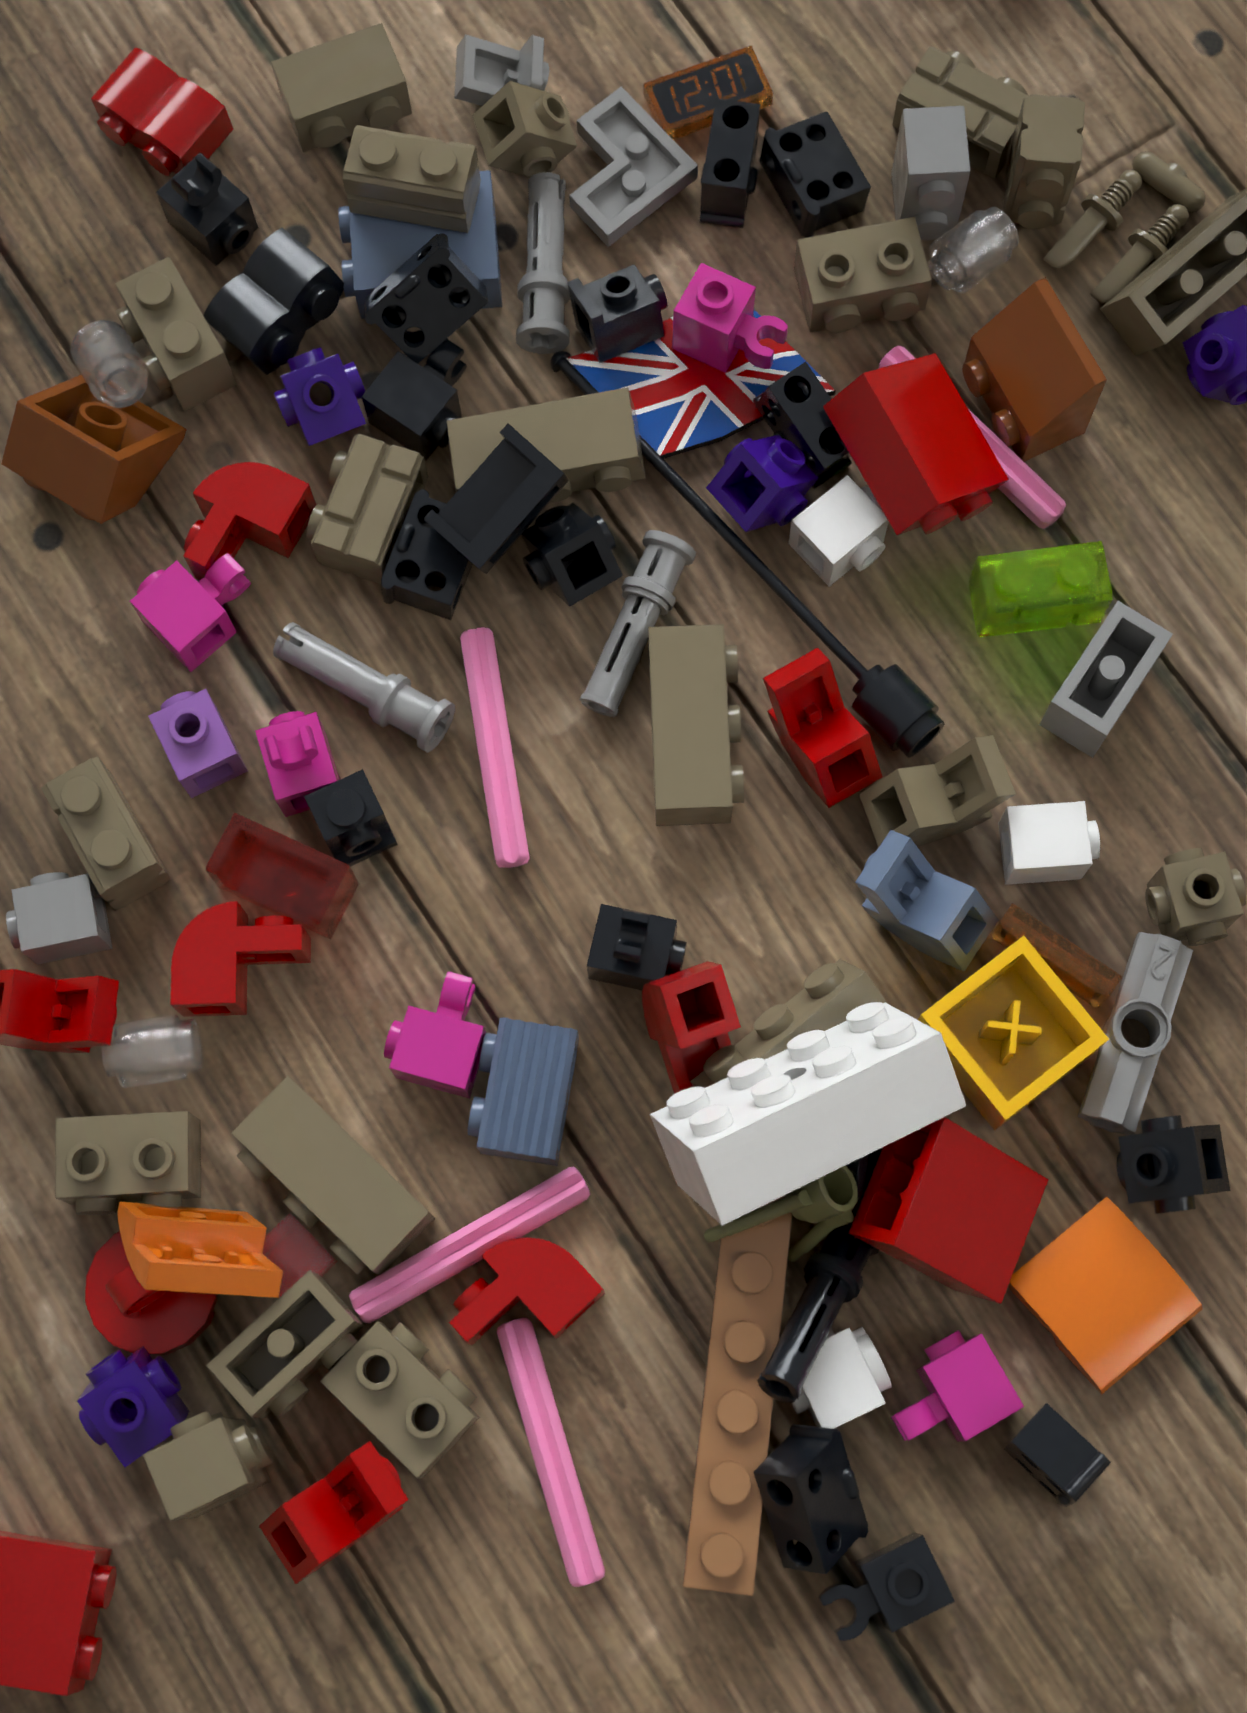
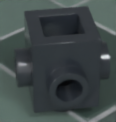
(570, 553)
(1172, 1164)

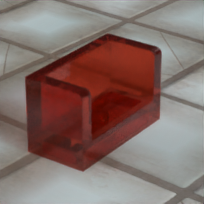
(282, 875)

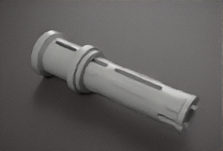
(544, 286)
(646, 597)
(387, 697)

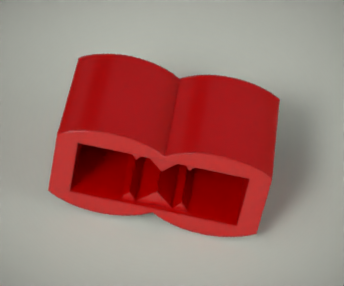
(160, 113)

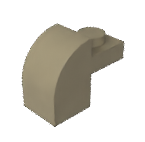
(941, 796)

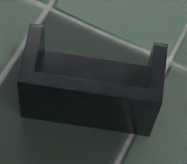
(498, 500)

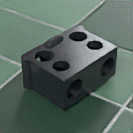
(729, 163)
(814, 173)
(424, 299)
(797, 414)
(422, 561)
(1057, 1456)
(813, 1500)

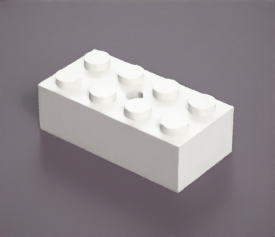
(806, 1110)

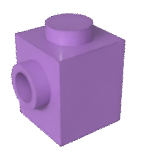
(197, 742)

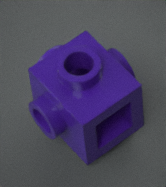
(1220, 357)
(317, 421)
(763, 482)
(126, 1425)

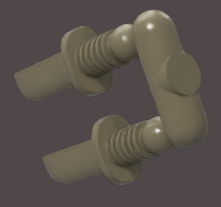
(1104, 212)

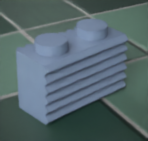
(525, 1092)

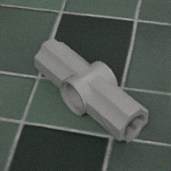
(1124, 1071)

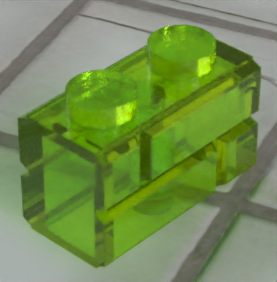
(1040, 589)

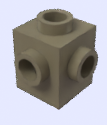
(524, 130)
(1184, 914)

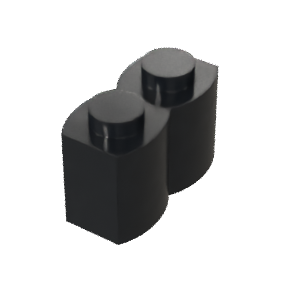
(275, 301)

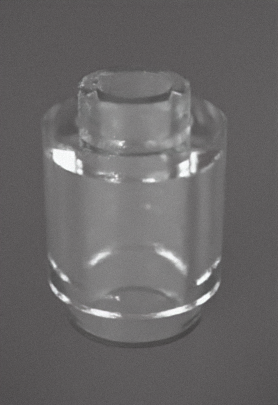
(972, 249)
(109, 363)
(153, 1051)

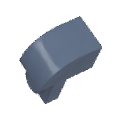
(923, 905)

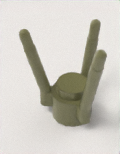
(822, 1202)

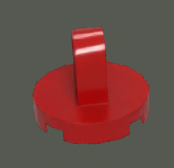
(137, 1316)

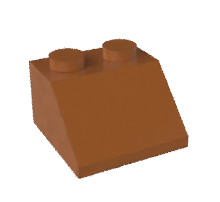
(1034, 373)
(89, 451)

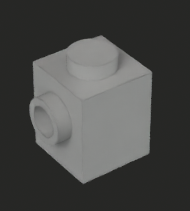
(58, 918)

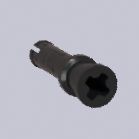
(831, 1280)

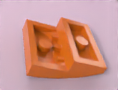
(197, 1250)
(1104, 1294)

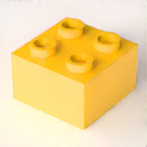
(1012, 1032)

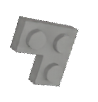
(641, 170)

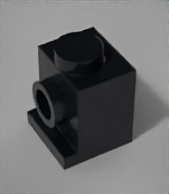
(618, 311)
(351, 819)

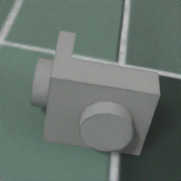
(488, 67)

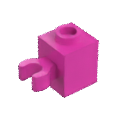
(718, 320)
(188, 612)
(296, 759)
(441, 1046)
(963, 1389)

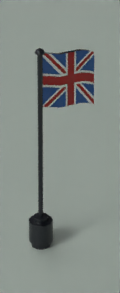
(693, 405)

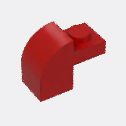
(247, 503)
(819, 731)
(214, 957)
(56, 1013)
(689, 1019)
(531, 1272)
(335, 1512)

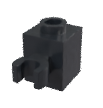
(208, 209)
(417, 401)
(633, 948)
(897, 1584)

